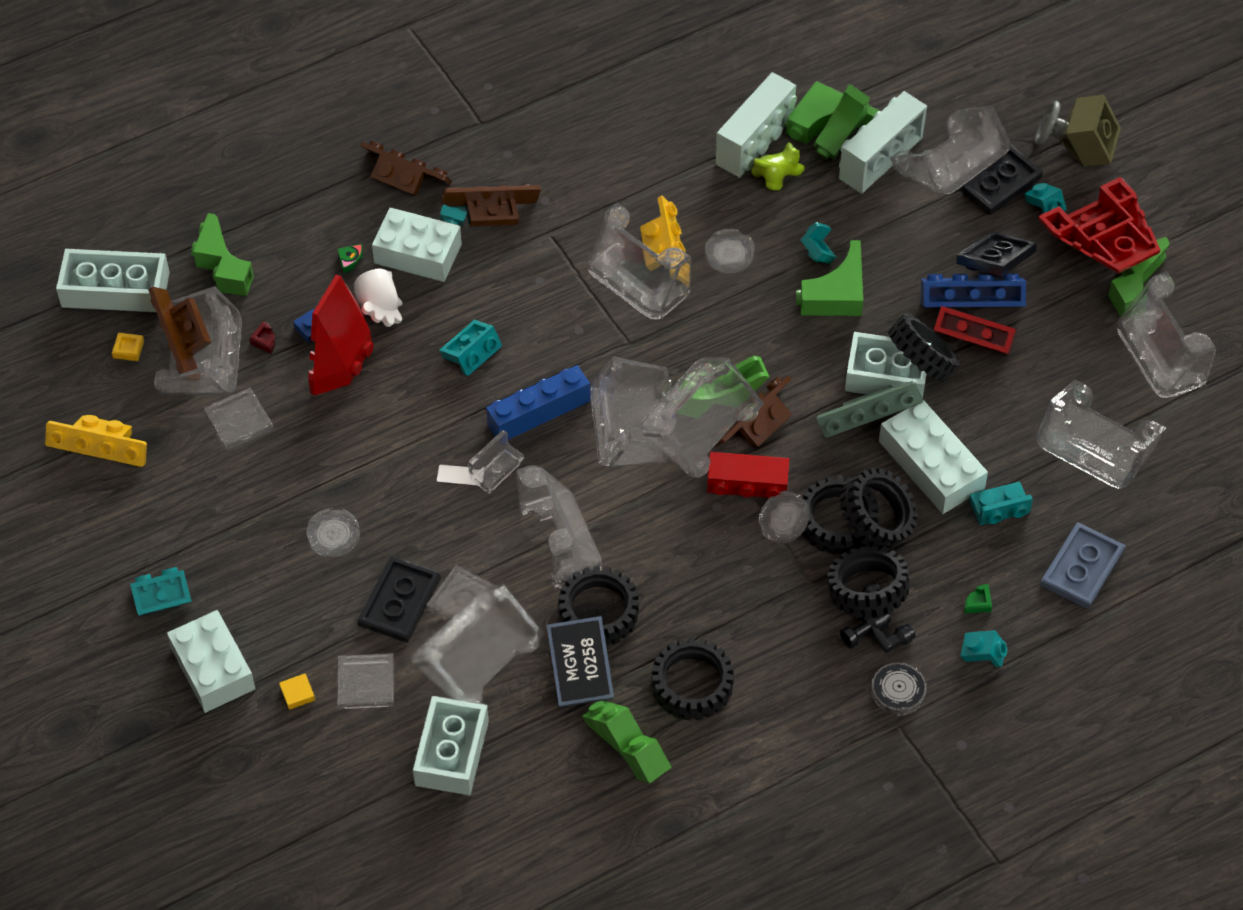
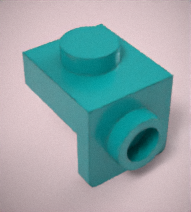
(1046, 197)
(453, 215)
(816, 246)
(984, 646)

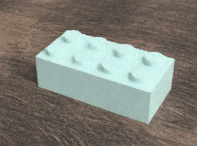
(755, 125)
(889, 132)
(110, 279)
(933, 456)

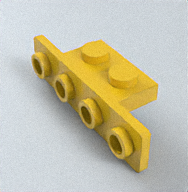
(663, 231)
(97, 439)

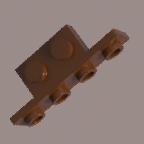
(399, 172)
(491, 204)
(182, 327)
(769, 418)

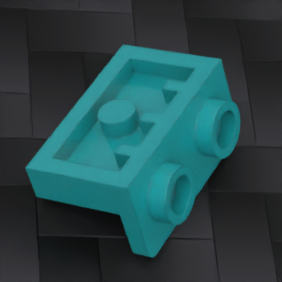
(472, 346)
(1000, 503)
(160, 592)

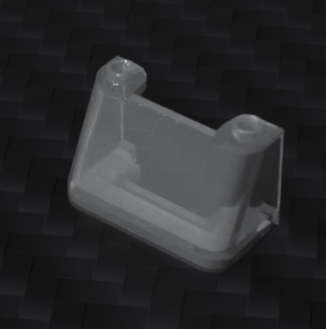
(973, 145)
(634, 271)
(1159, 346)
(215, 362)
(620, 401)
(700, 413)
(1093, 440)
(570, 544)
(477, 644)

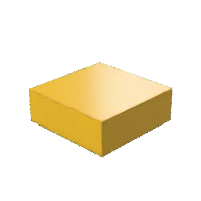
(128, 346)
(297, 691)

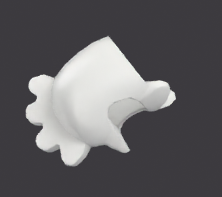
(378, 296)

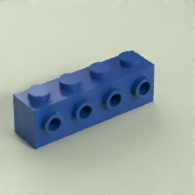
(973, 292)
(539, 403)

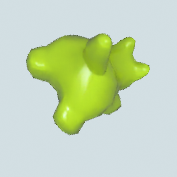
(778, 166)

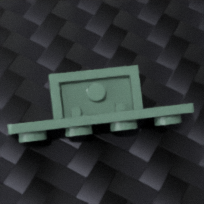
(869, 408)

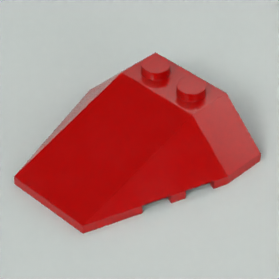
(1108, 229)
(339, 338)

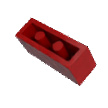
(975, 330)
(747, 475)

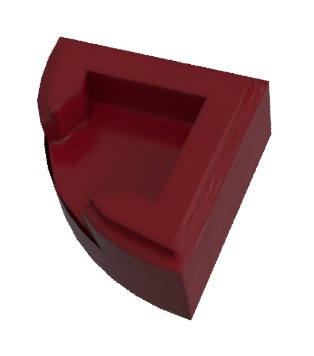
(263, 338)

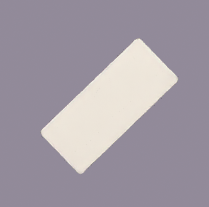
(454, 474)

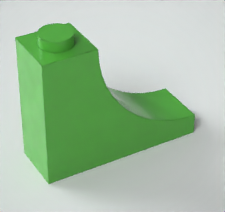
(815, 111)
(843, 122)
(837, 292)

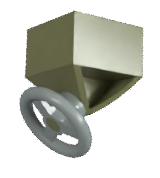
(1087, 132)

